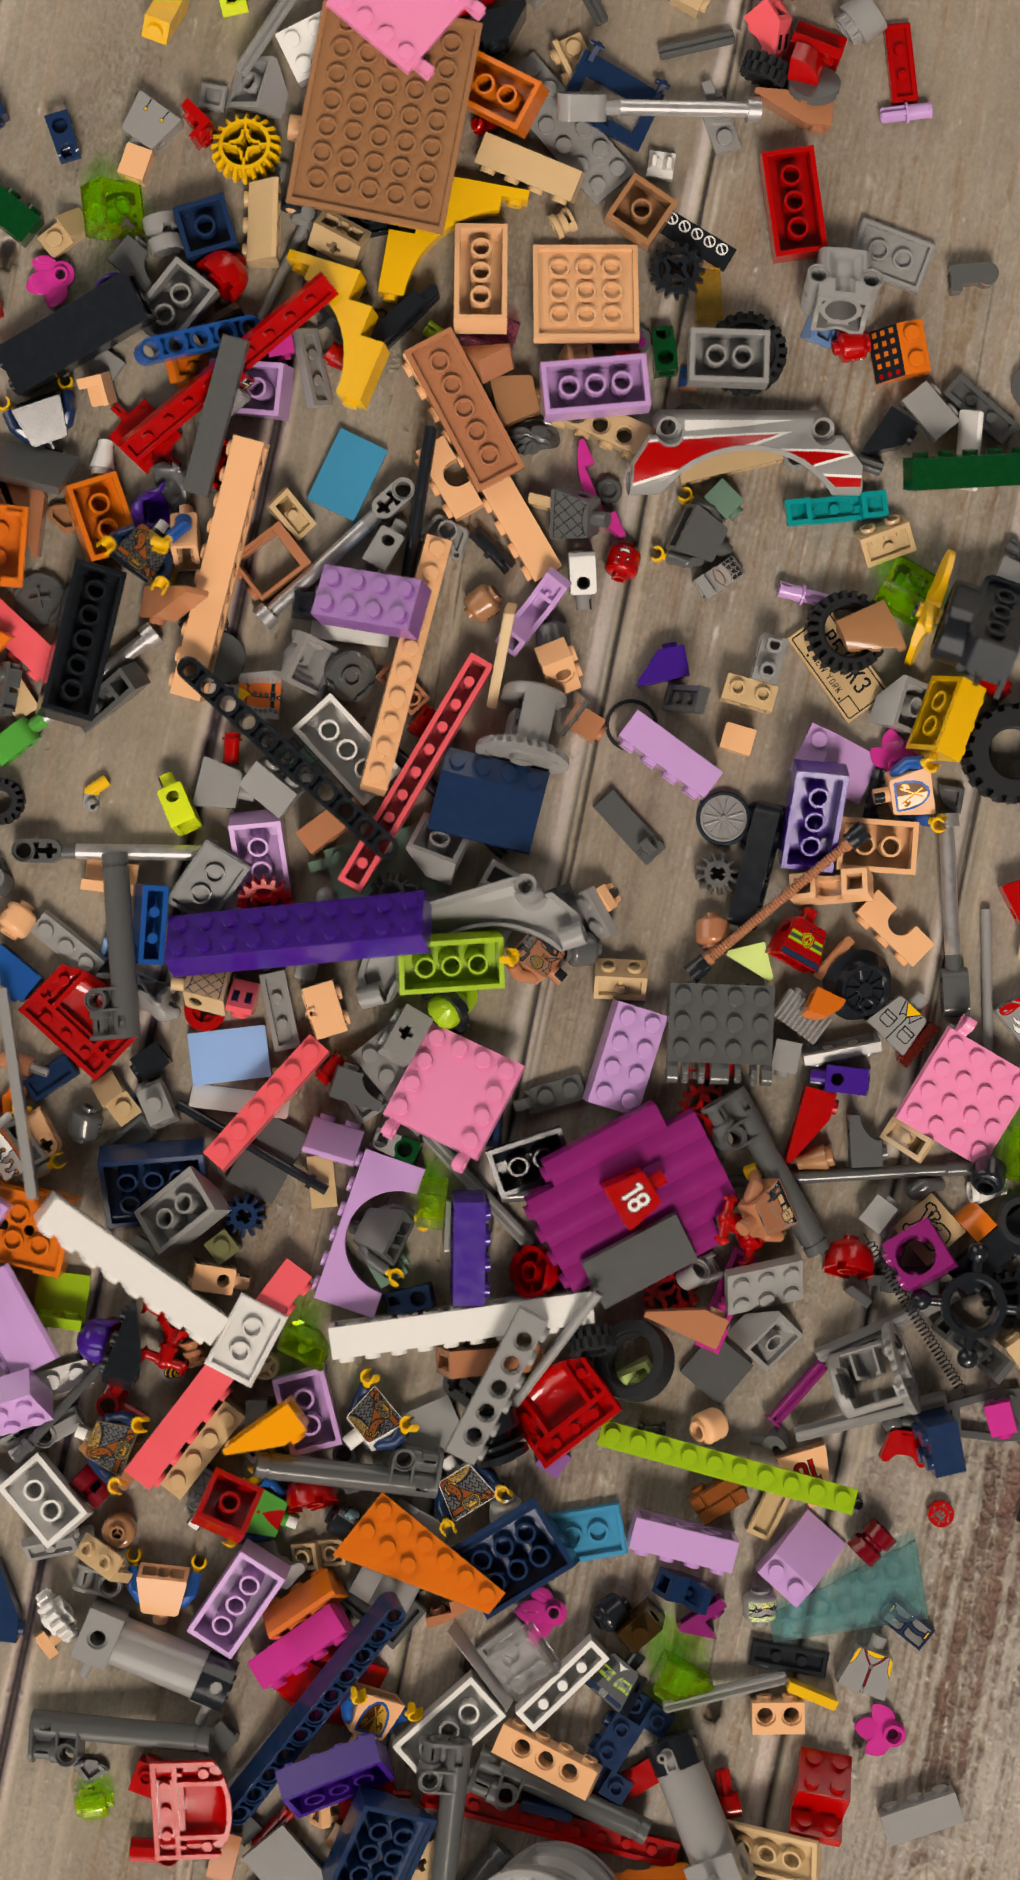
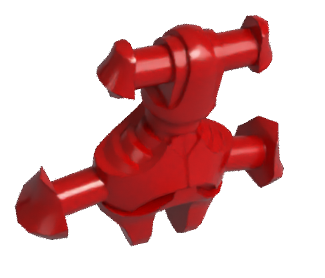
(727, 1223)
(168, 1347)

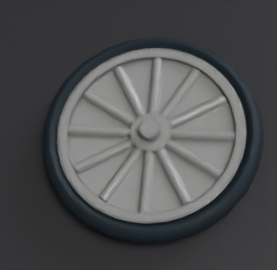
(723, 818)

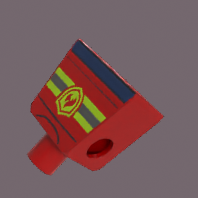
(799, 942)

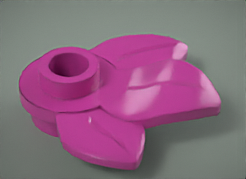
(47, 282)
(890, 752)
(538, 1611)
(876, 1729)

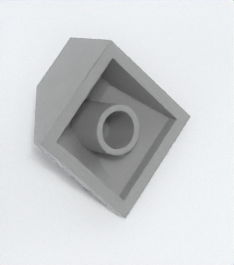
(261, 91)
(899, 704)
(436, 852)
(765, 1336)

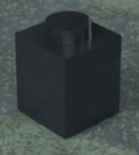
(150, 1061)

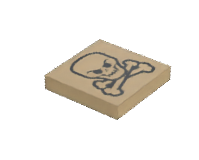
(943, 1221)

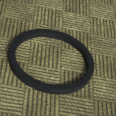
(619, 704)

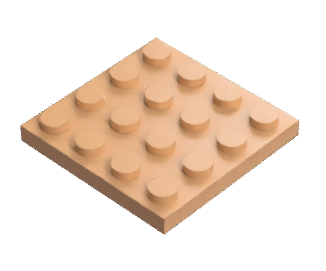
(585, 294)

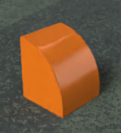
(821, 1004)
(975, 1221)

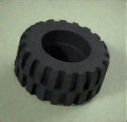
(977, 760)

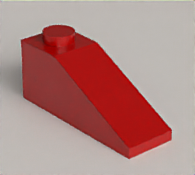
(810, 1117)

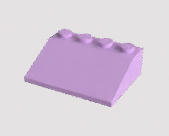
(22, 1335)

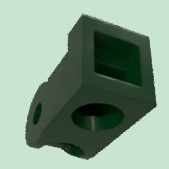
(664, 352)

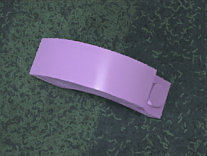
(537, 609)

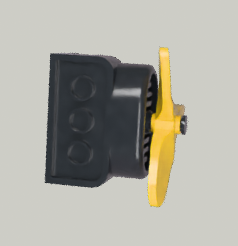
(974, 630)

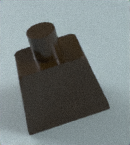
(641, 1626)

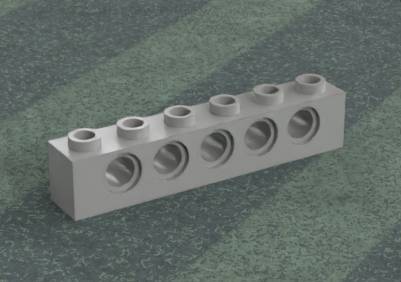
(459, 1443)

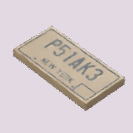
(848, 693)

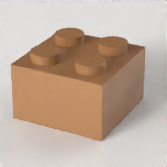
(640, 212)

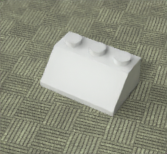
(45, 1499)

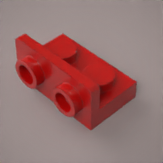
(200, 124)

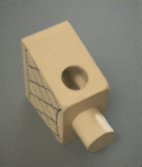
(205, 991)

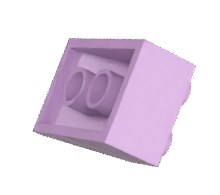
(269, 392)
(827, 746)
(261, 841)
(334, 1139)
(800, 1557)

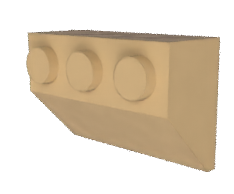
(263, 223)

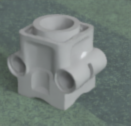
(841, 290)

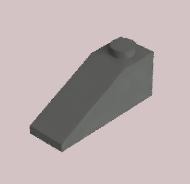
(118, 690)

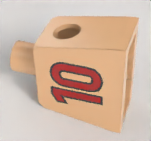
(806, 1460)

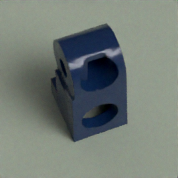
(63, 136)
(410, 1299)

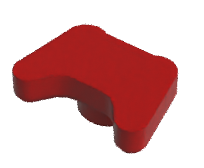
(899, 1443)

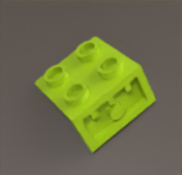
(62, 1300)

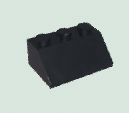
(518, 1163)

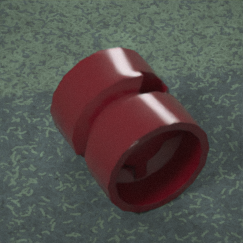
(82, 1482)
(871, 1542)

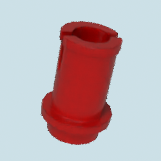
(421, 721)
(231, 748)
(326, 1072)

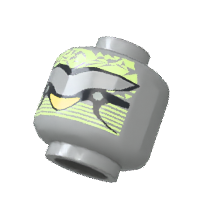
(759, 1605)

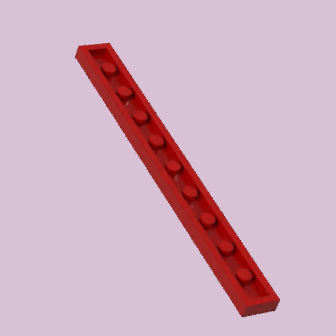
(262, 340)
(579, 1831)

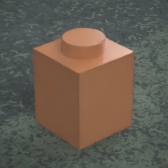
(589, 726)

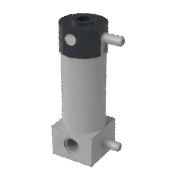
(154, 1656)
(697, 1810)

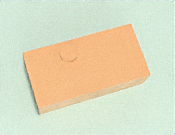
(480, 278)

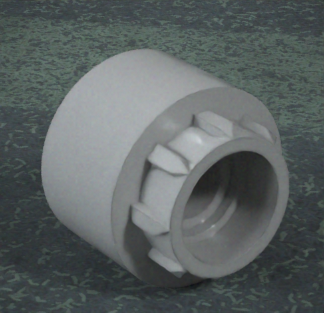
(860, 21)

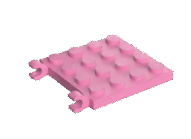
(962, 1094)

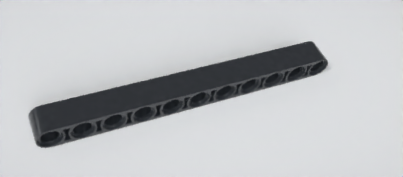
(276, 752)

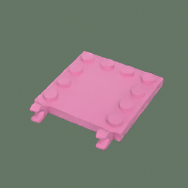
(404, 28)
(453, 1093)

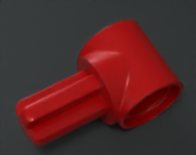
(727, 1796)

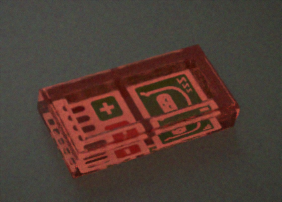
(918, 1044)

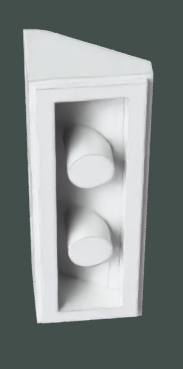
(969, 432)

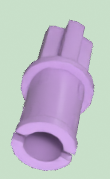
(906, 112)
(799, 593)

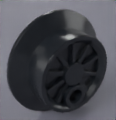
(861, 980)

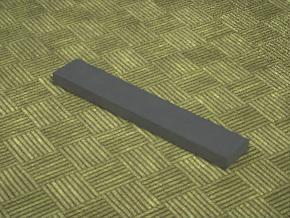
(216, 415)

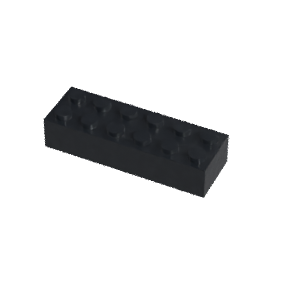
(81, 643)

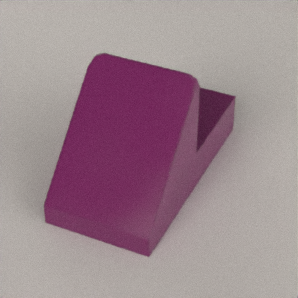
(697, 1623)

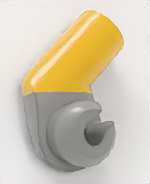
(91, 793)

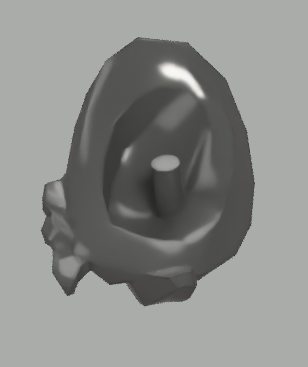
(534, 435)
(174, 481)

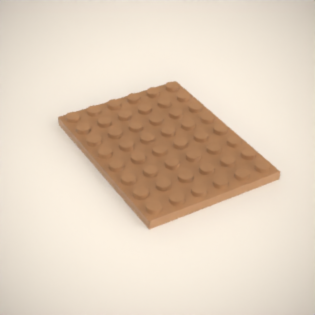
(382, 138)

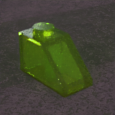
(432, 1202)
(304, 1344)

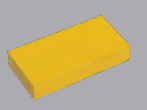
(812, 1693)

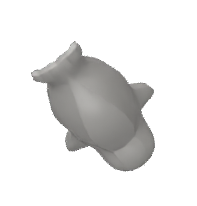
(152, 996)

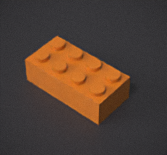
(505, 95)

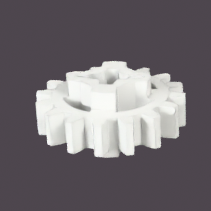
(57, 1615)

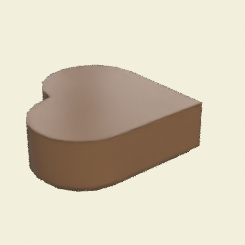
(60, 516)

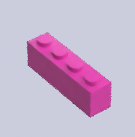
(300, 1646)

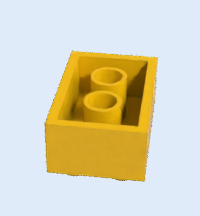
(946, 718)

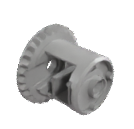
(528, 728)
(868, 1364)

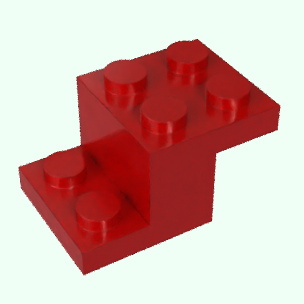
(820, 1796)

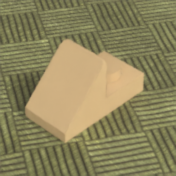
(64, 233)
(291, 514)
(116, 1098)
(906, 1139)

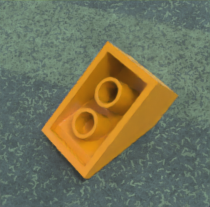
(274, 1429)

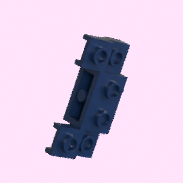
(617, 1739)

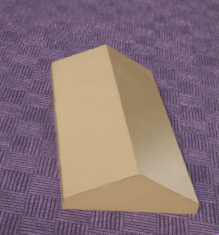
(778, 1853)

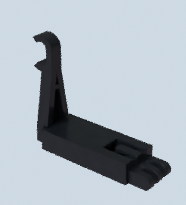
(397, 322)

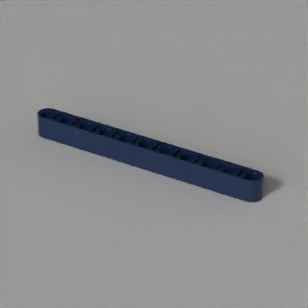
(316, 1705)

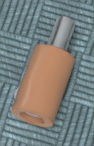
(27, 1065)

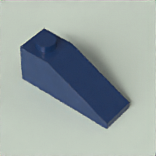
(10, 1609)

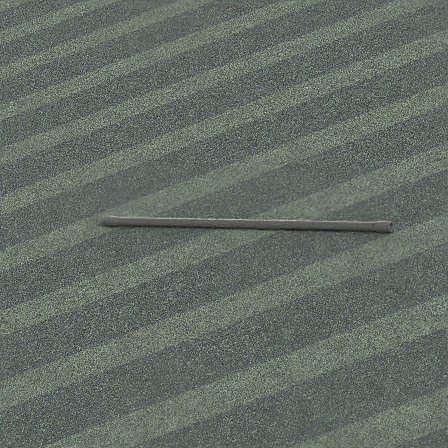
(948, 1169)

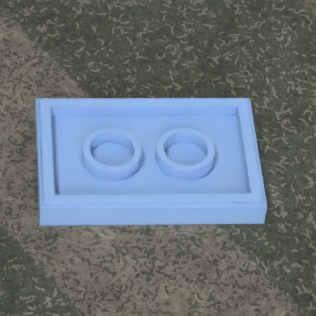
(229, 1055)

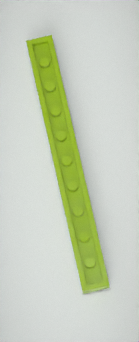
(727, 1467)

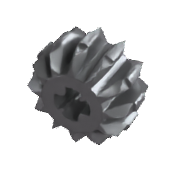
(716, 865)

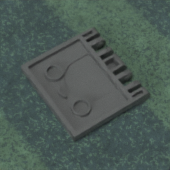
(720, 1028)

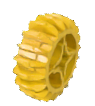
(225, 145)

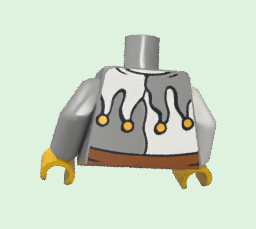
(10, 1156)

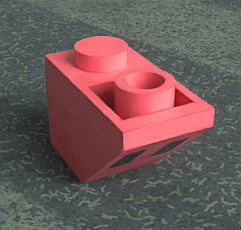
(771, 26)
(243, 998)

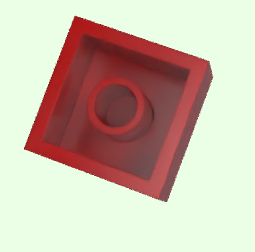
(227, 1505)

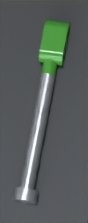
(25, 732)

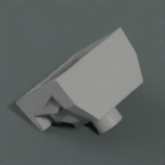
(306, 662)

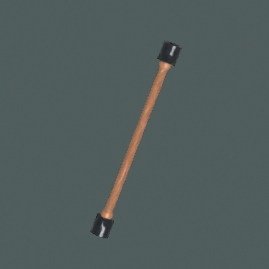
(701, 965)

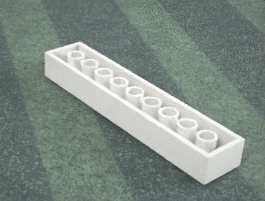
(449, 1325)

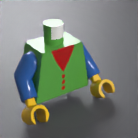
(269, 1512)

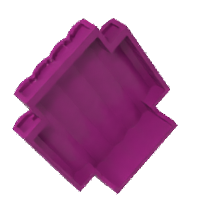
(578, 1216)

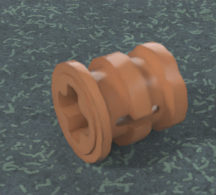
(193, 1352)

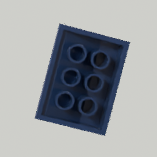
(488, 800)
(138, 1171)
(519, 1552)
(379, 1839)

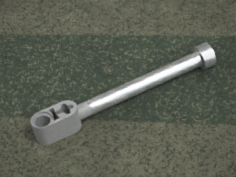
(595, 107)
(268, 613)

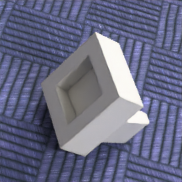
(660, 166)

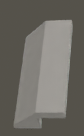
(372, 1584)

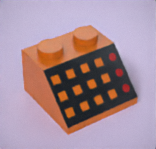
(899, 352)

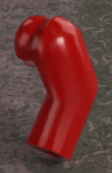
(481, 126)

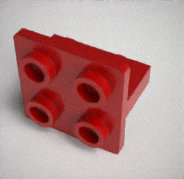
(825, 42)

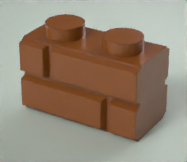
(716, 1499)

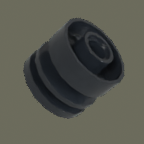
(505, 1444)

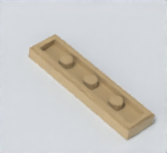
(501, 655)

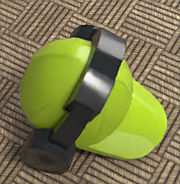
(451, 1009)

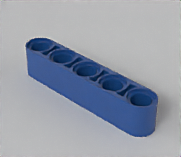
(185, 342)

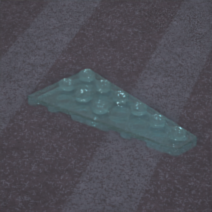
(859, 1600)

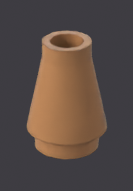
(816, 1158)

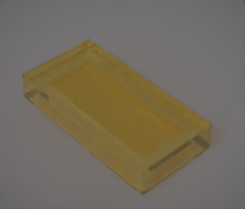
(709, 297)

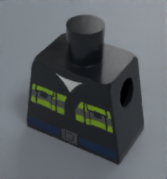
(619, 1681)

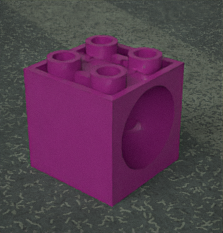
(942, 1263)

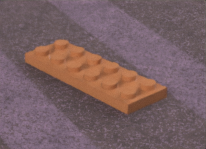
(464, 409)

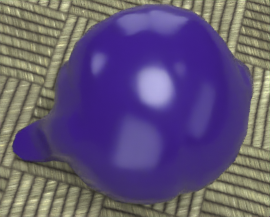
(150, 507)
(93, 1338)

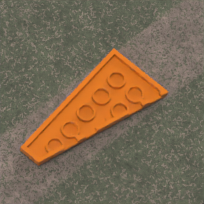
(406, 1550)

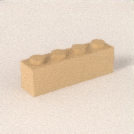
(529, 168)
(728, 464)
(204, 1447)

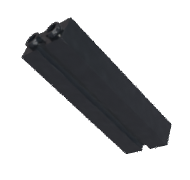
(75, 334)

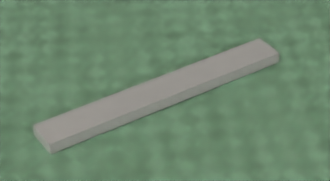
(18, 1096)

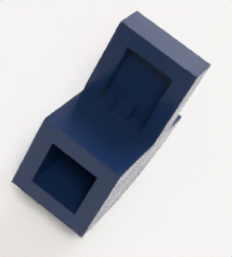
(683, 1589)

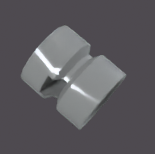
(162, 234)

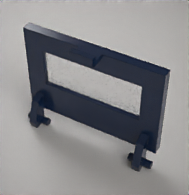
(599, 75)

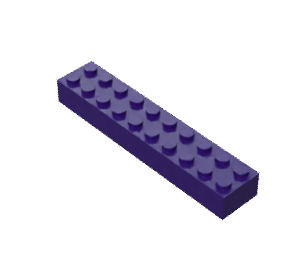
(299, 934)

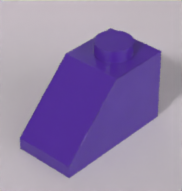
(666, 666)

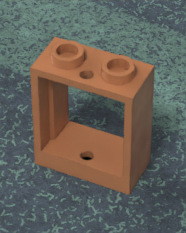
(303, 561)
(324, 829)

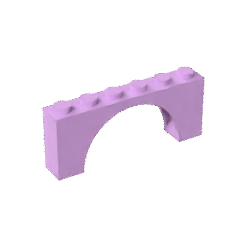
(339, 1280)

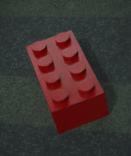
(792, 203)

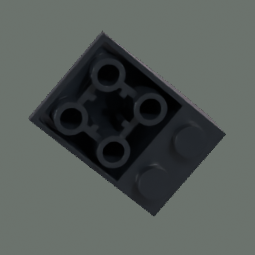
(125, 1360)

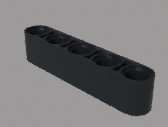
(757, 862)

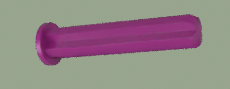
(796, 1393)

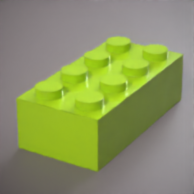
(454, 964)

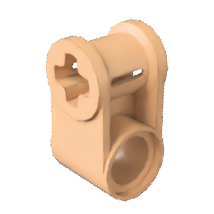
(43, 1130)

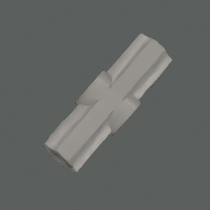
(63, 1427)

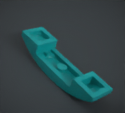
(836, 509)

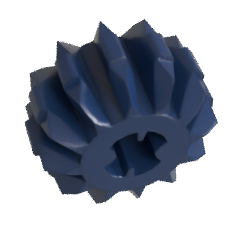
(247, 1206)

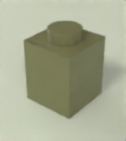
(223, 1245)

